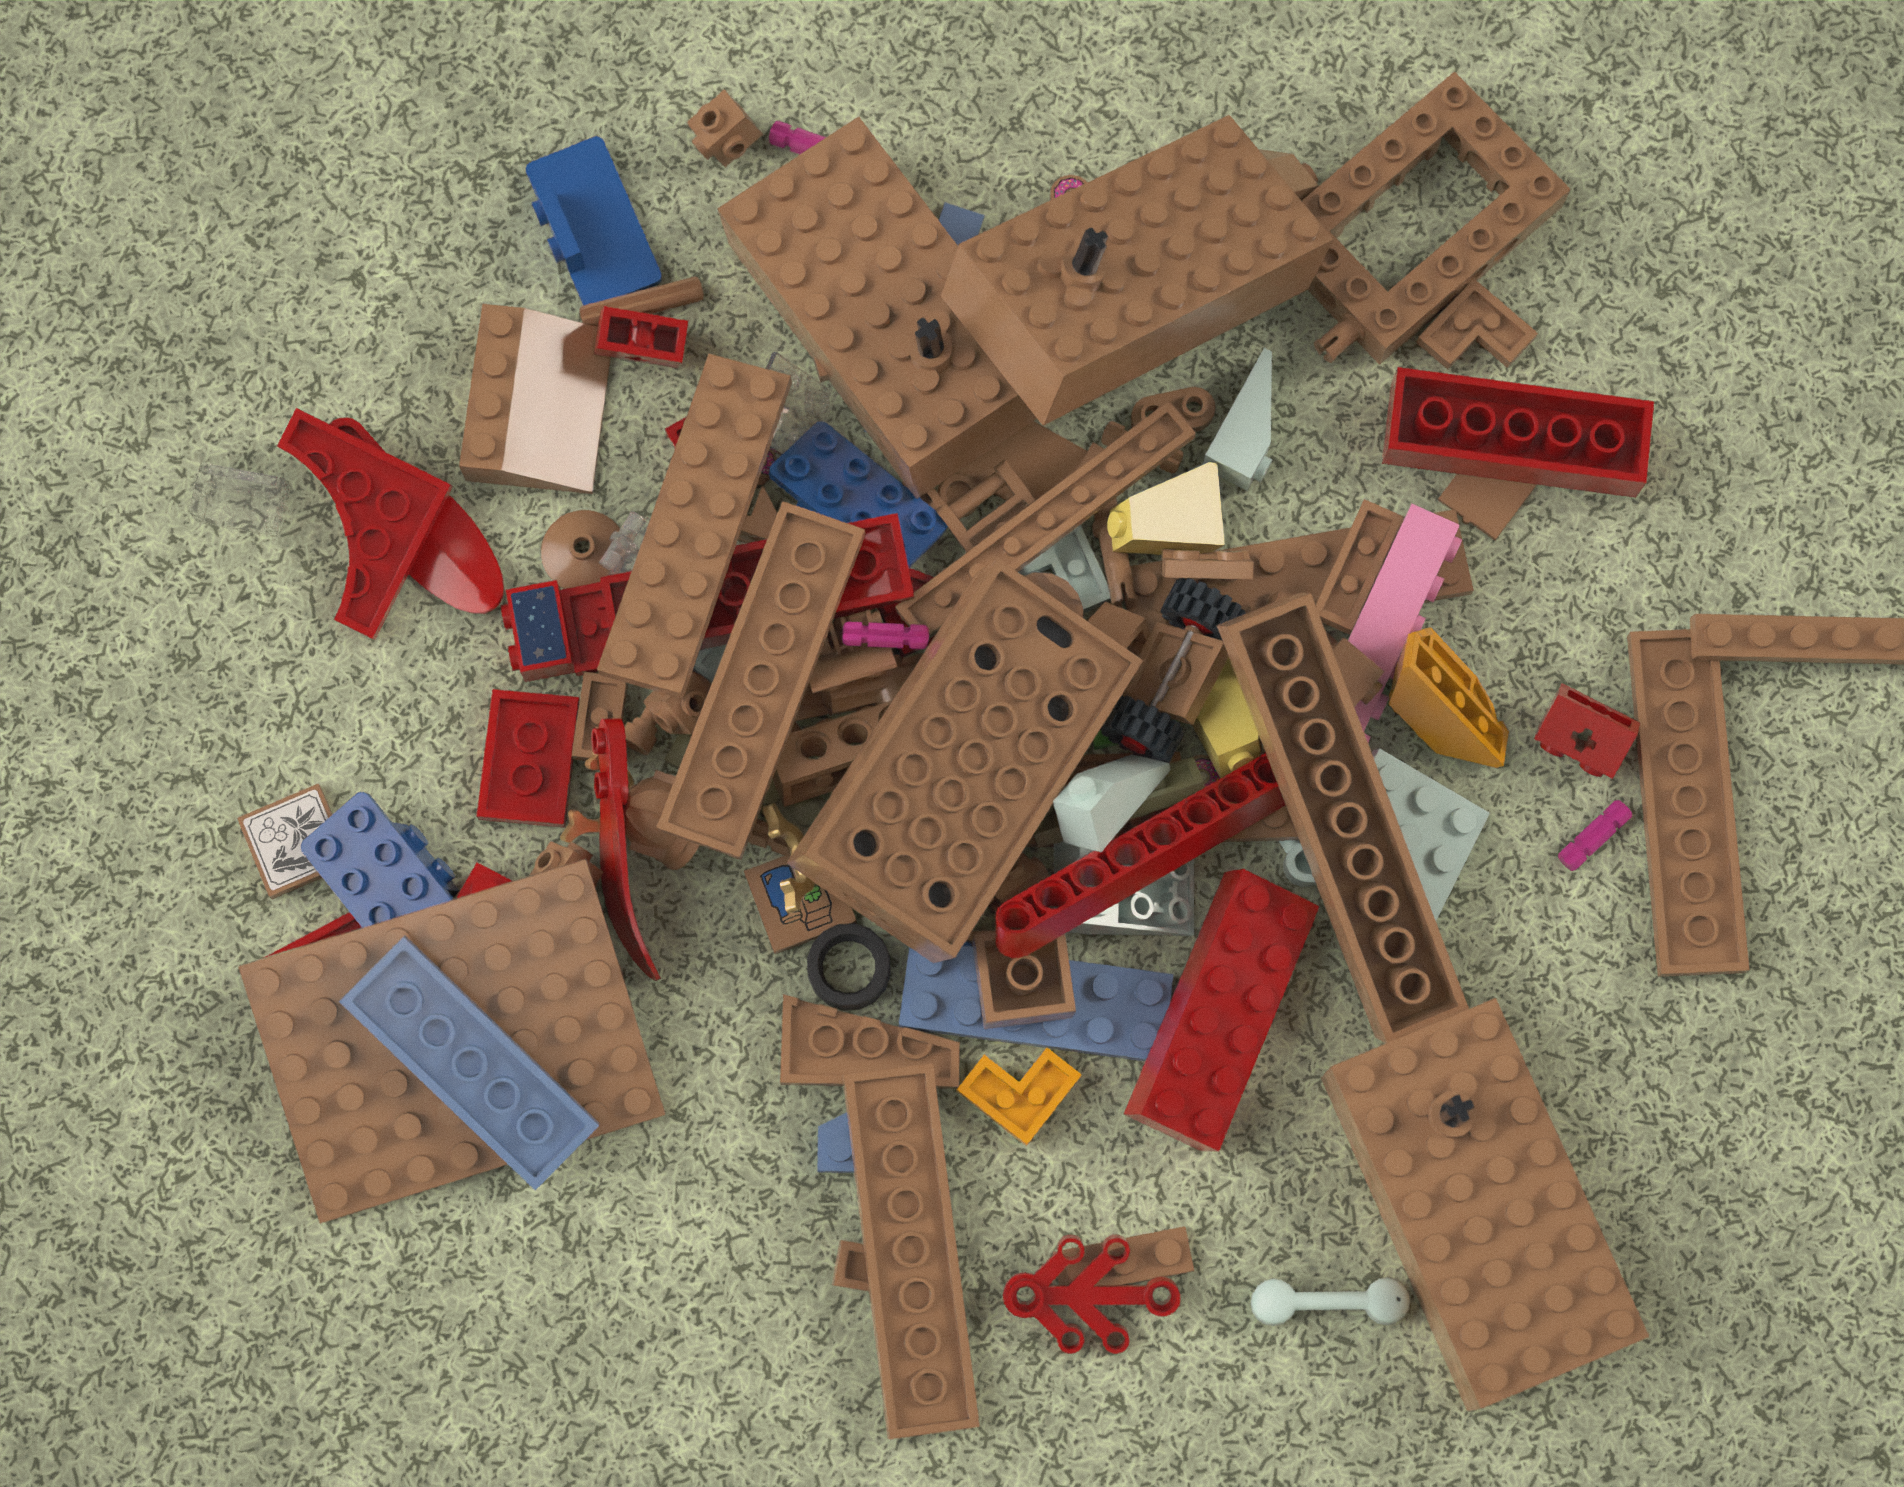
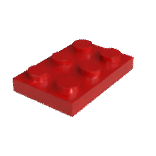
(528, 758)

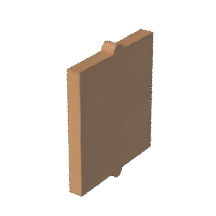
(1485, 501)

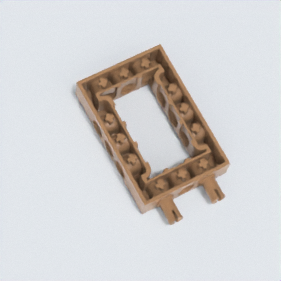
(1527, 199)

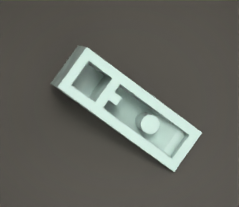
(1246, 432)
(1105, 798)

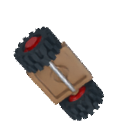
(1175, 672)

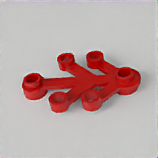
(1083, 1294)

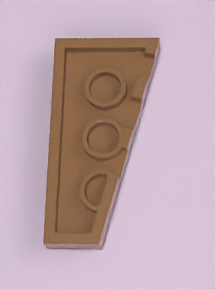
(827, 1043)

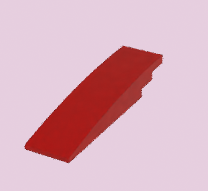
(876, 580)

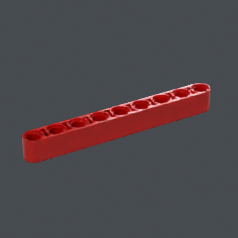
(1140, 849)

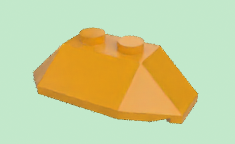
(1446, 702)

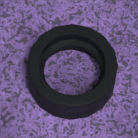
(846, 933)

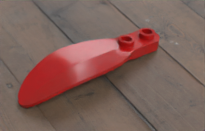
(456, 557)
(612, 790)

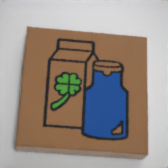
(786, 930)

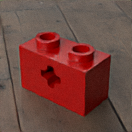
(641, 337)
(1570, 715)

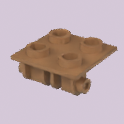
(844, 663)

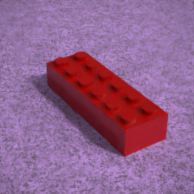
(1518, 432)
(1221, 1010)

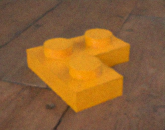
(1021, 1105)

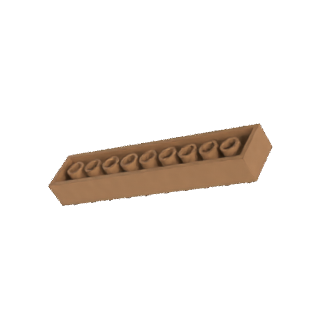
(1343, 816)

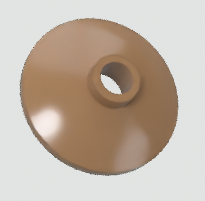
(559, 542)

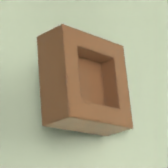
(850, 1266)

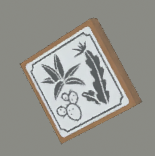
(276, 839)

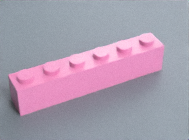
(1399, 593)

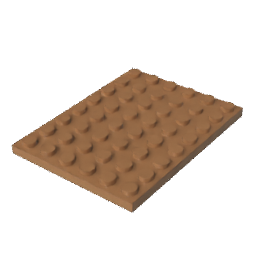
(527, 956)

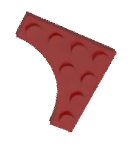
(383, 511)

